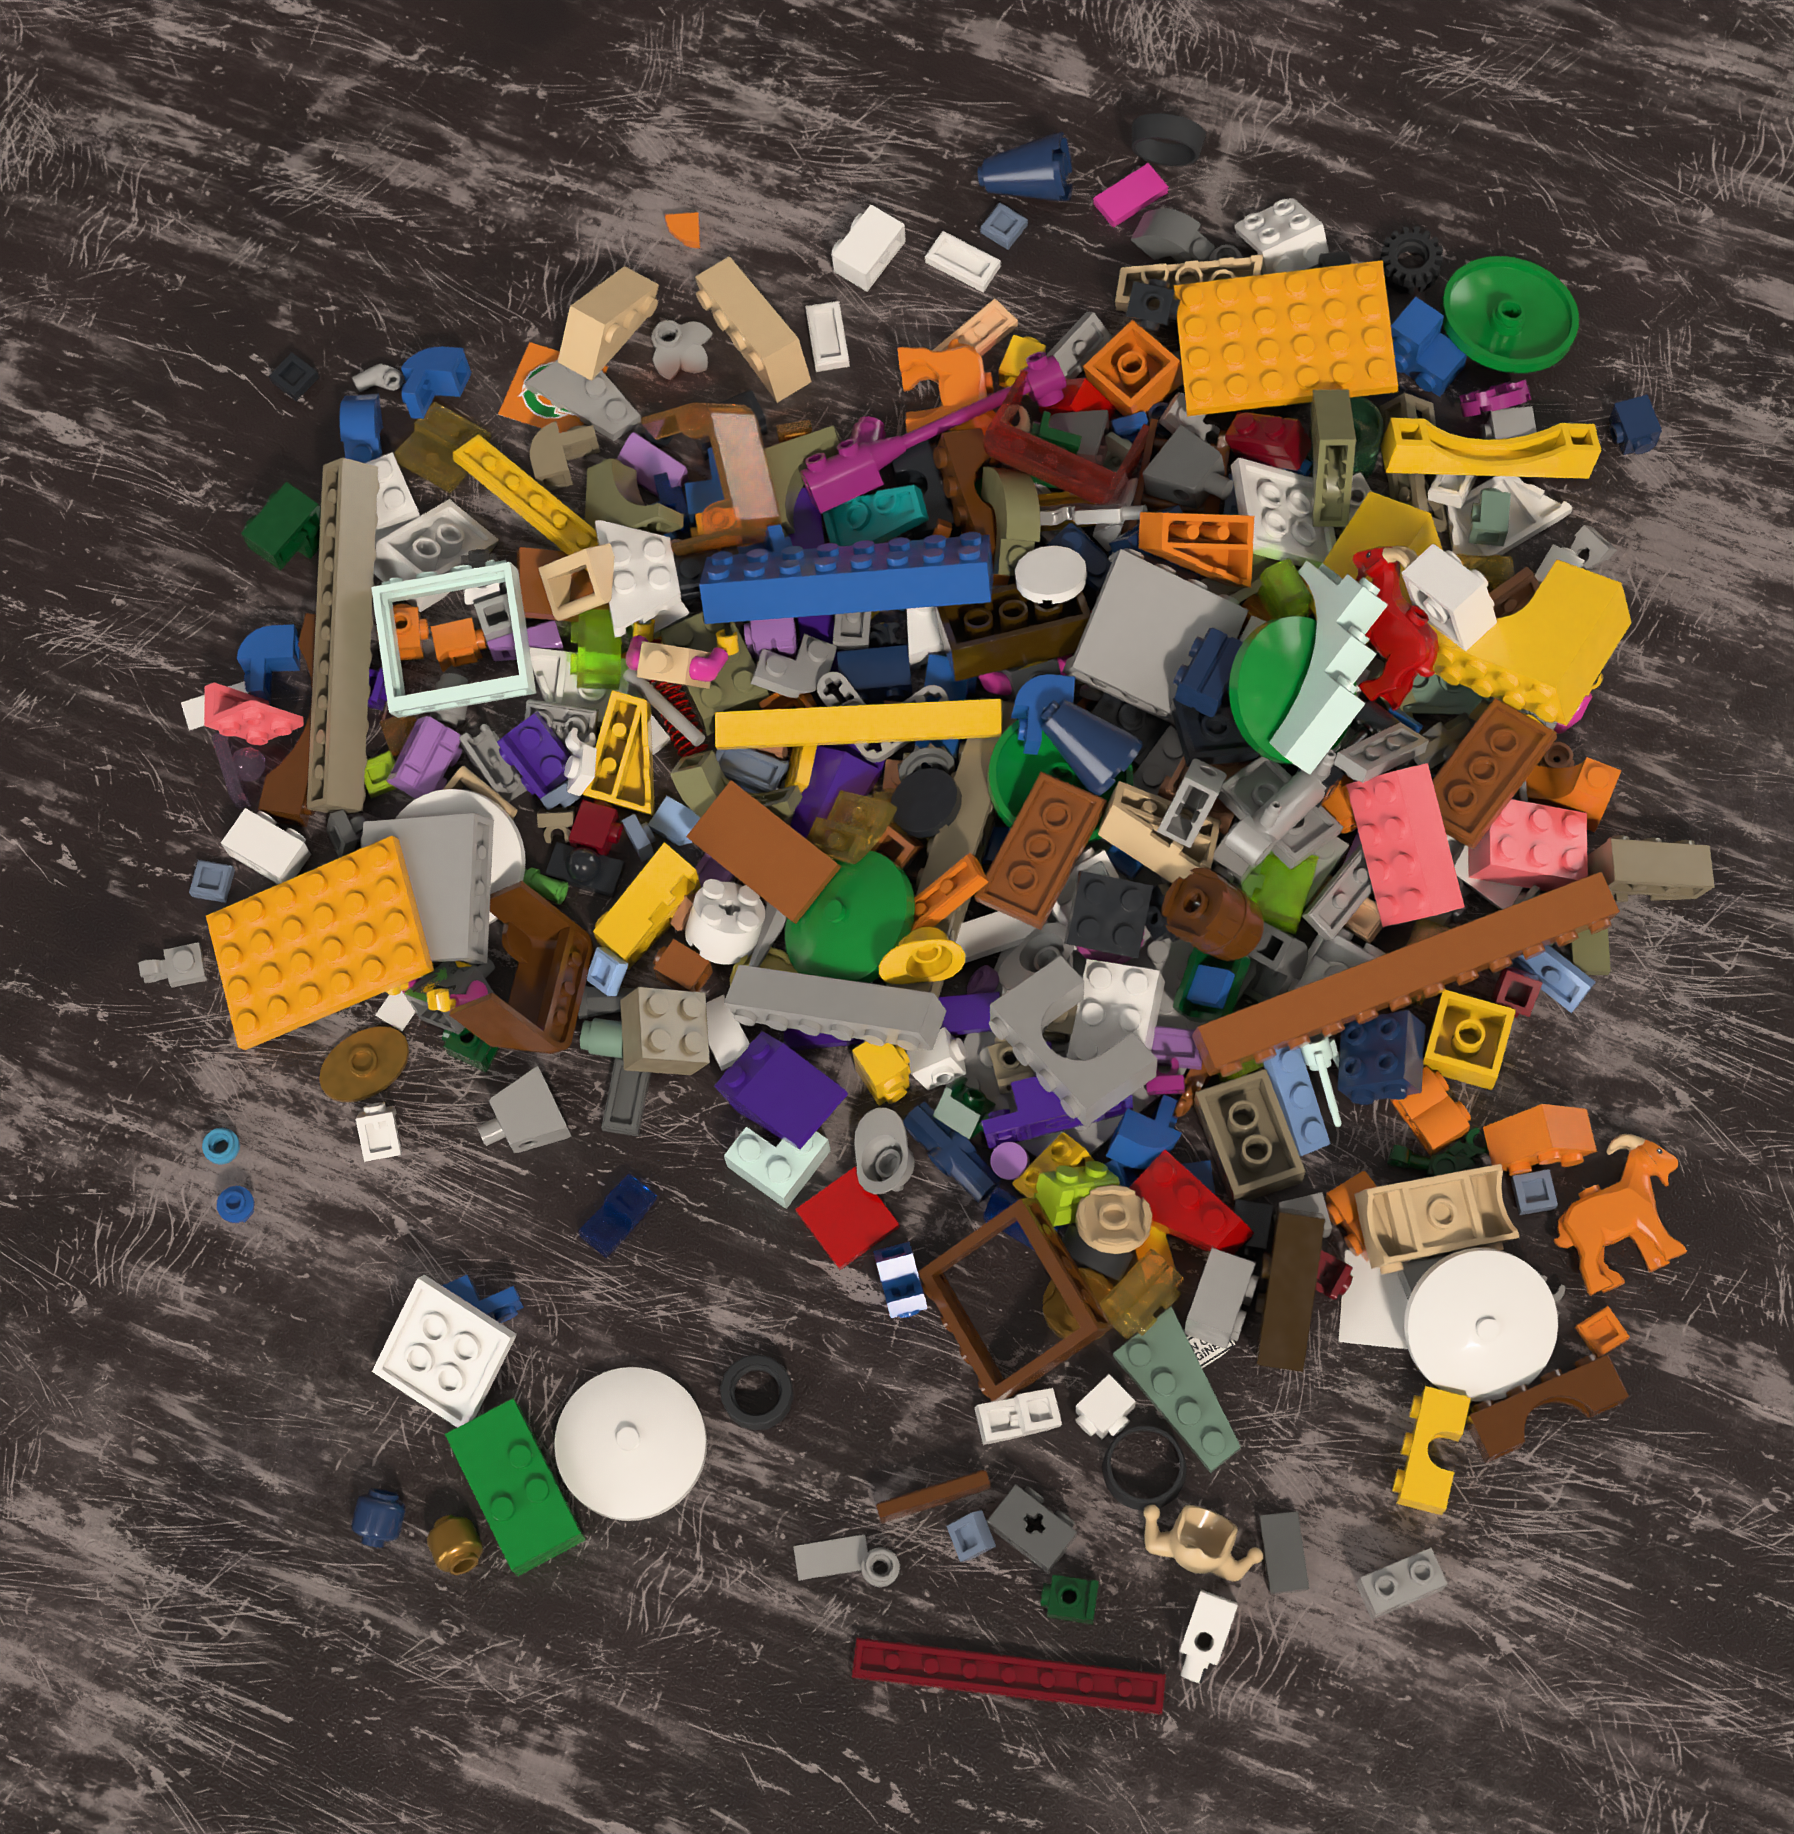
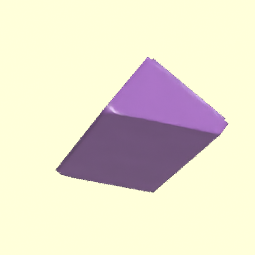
(650, 461)

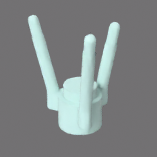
(1318, 1057)

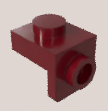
(1333, 1276)

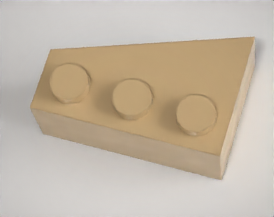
(605, 321)
(1132, 826)

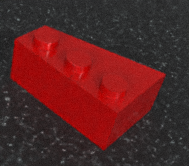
(1188, 1207)

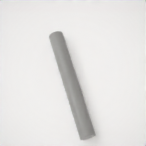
(662, 705)

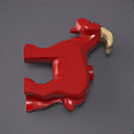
(1400, 630)

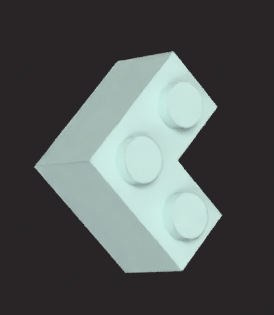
(776, 1170)

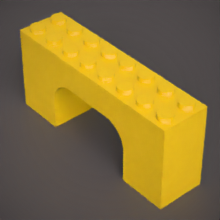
(1530, 660)

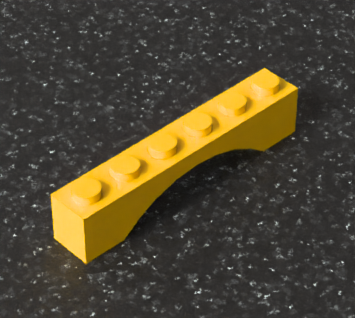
(1557, 452)

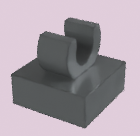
(344, 833)

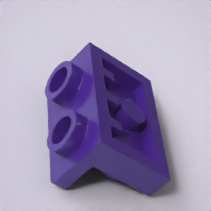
(535, 754)

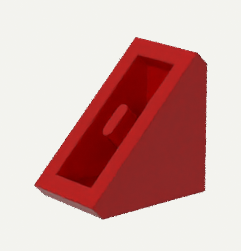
(1079, 397)

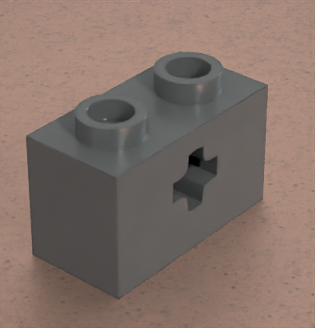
(1041, 1548)

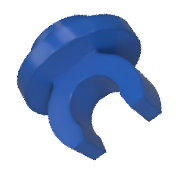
(235, 1204)

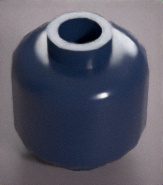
(378, 1517)

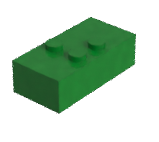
(515, 1487)

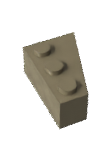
(1653, 868)

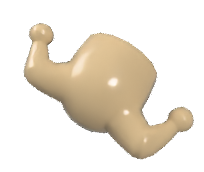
(1199, 1542)

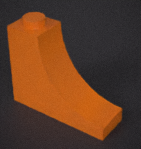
(1574, 788)

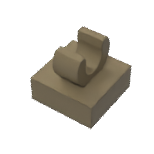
(556, 819)

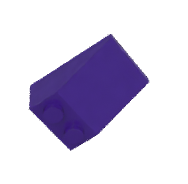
(780, 1090)

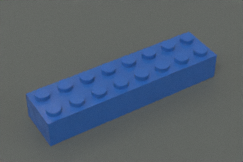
(847, 578)

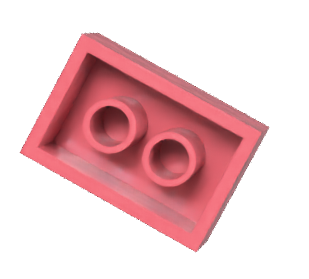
(1532, 847)

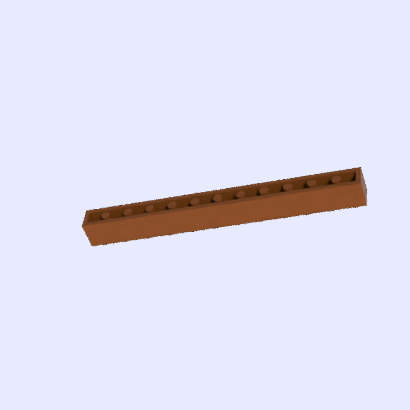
(1405, 974)

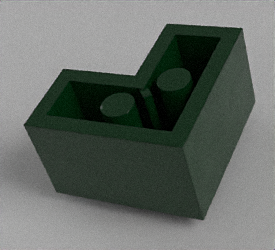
(284, 526)

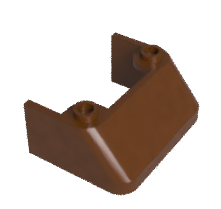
(548, 981)

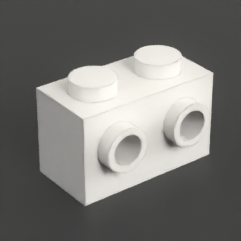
(868, 247)
(266, 847)

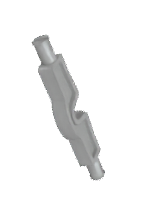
(1089, 513)

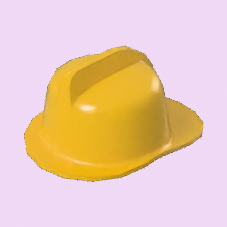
(922, 957)

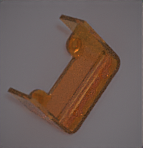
(742, 470)

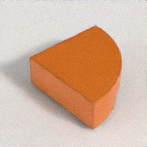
(685, 228)

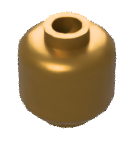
(454, 1544)

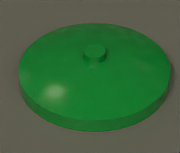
(1509, 314)
(1269, 679)
(1014, 774)
(853, 921)

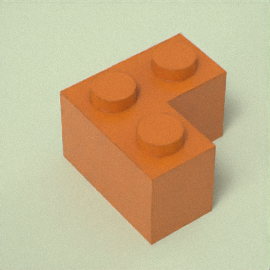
(1540, 1136)

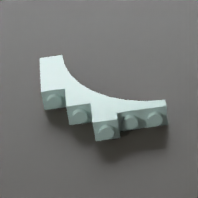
(1339, 657)

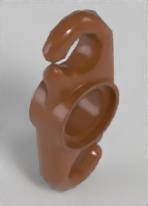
(1195, 1081)

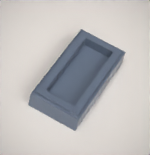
(752, 769)

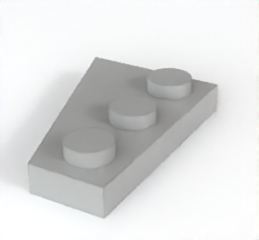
(592, 401)

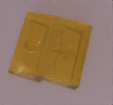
(432, 445)
(851, 827)

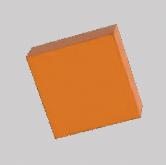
(1602, 1332)

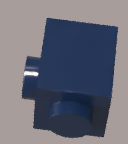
(1634, 425)

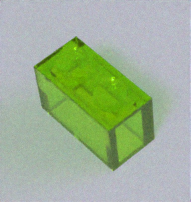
(598, 651)
(1284, 891)

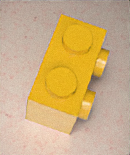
(883, 1070)

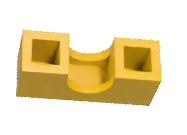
(1422, 1482)

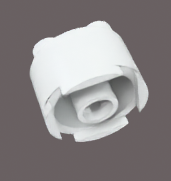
(725, 921)

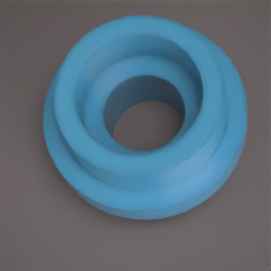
(211, 1141)

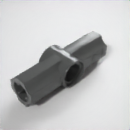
(1442, 743)

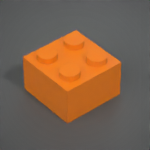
(1134, 371)

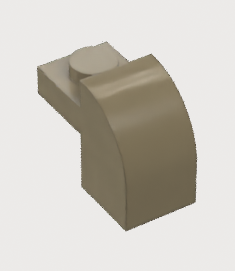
(553, 449)

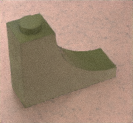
(1332, 457)
(788, 460)
(615, 498)

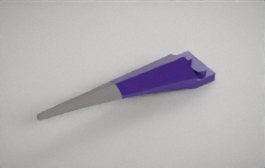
(833, 770)

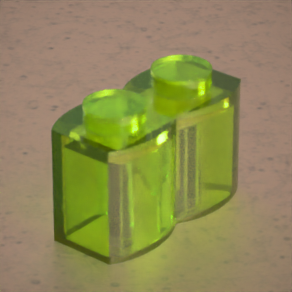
(1284, 591)

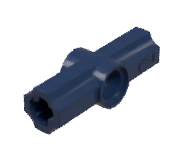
(951, 1153)

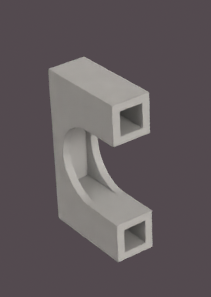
(1083, 1086)

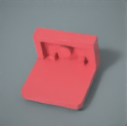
(246, 715)

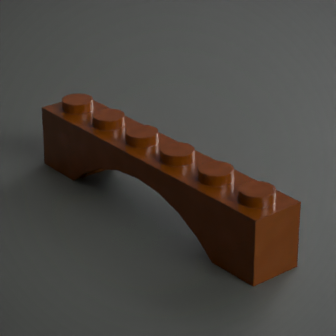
(287, 785)

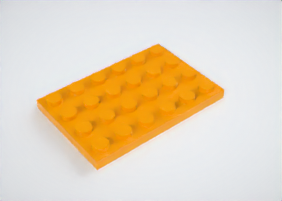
(1284, 336)
(319, 943)

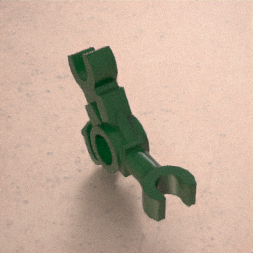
(1453, 1160)

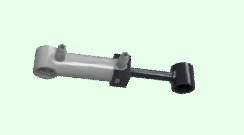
(1258, 834)

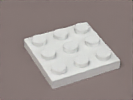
(1281, 512)
(444, 1352)

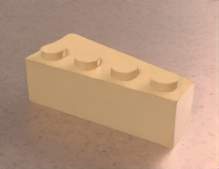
(1184, 274)
(754, 328)

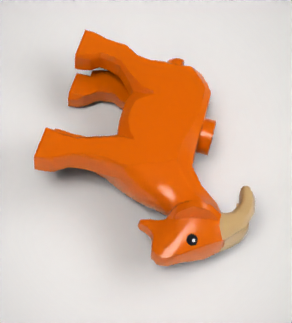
(960, 383)
(1621, 1212)

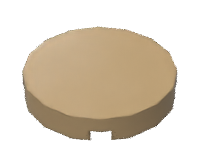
(1113, 1219)

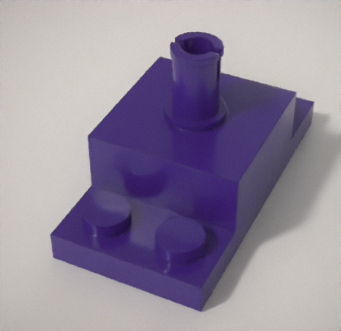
(1037, 1114)

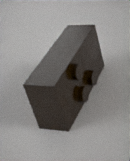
(1009, 631)
(1289, 1289)

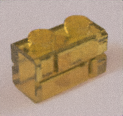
(1140, 1294)

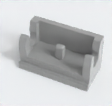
(485, 756)

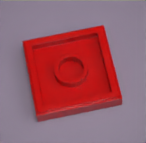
(847, 1219)

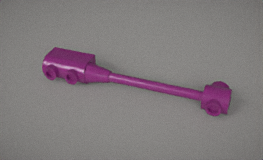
(858, 465)

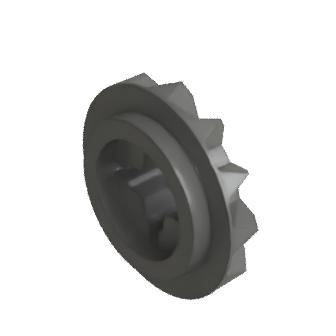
(935, 757)

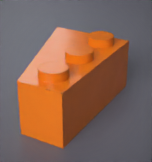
(1204, 543)

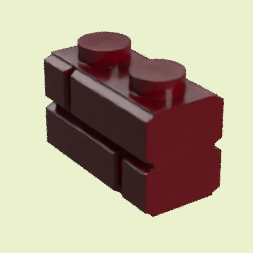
(1268, 440)

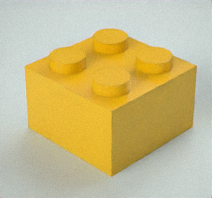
(1468, 1039)

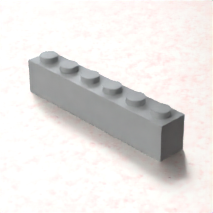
(835, 1007)

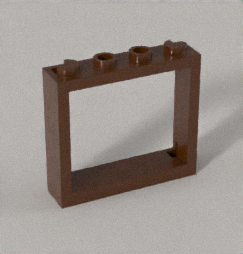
(1065, 1276)

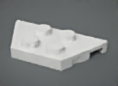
(1528, 516)
(642, 574)
(558, 686)

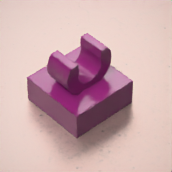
(1167, 1082)

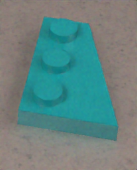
(876, 516)

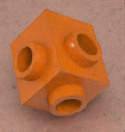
(410, 631)

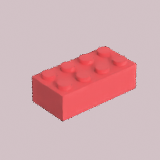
(1405, 845)

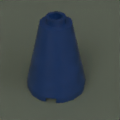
(1030, 170)
(1089, 744)

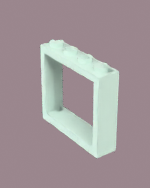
(463, 695)

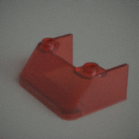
(1052, 462)

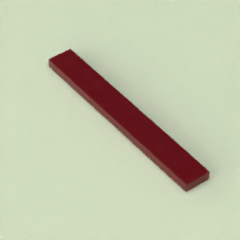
(1009, 1676)

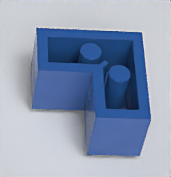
(1423, 350)

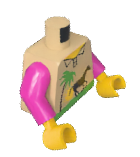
(676, 663)

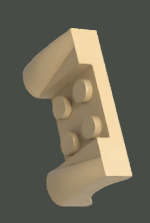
(1434, 1217)

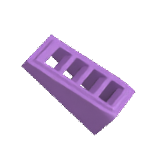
(539, 636)

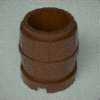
(1213, 915)

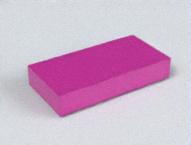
(1130, 195)

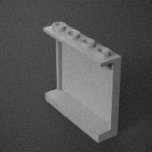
(1145, 631)
(449, 877)

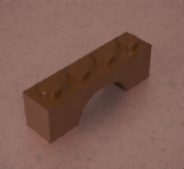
(961, 462)
(1589, 1388)

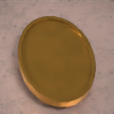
(364, 1064)

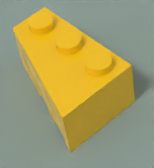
(625, 755)
(647, 906)

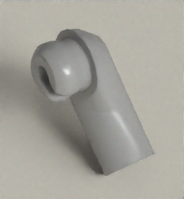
(379, 375)

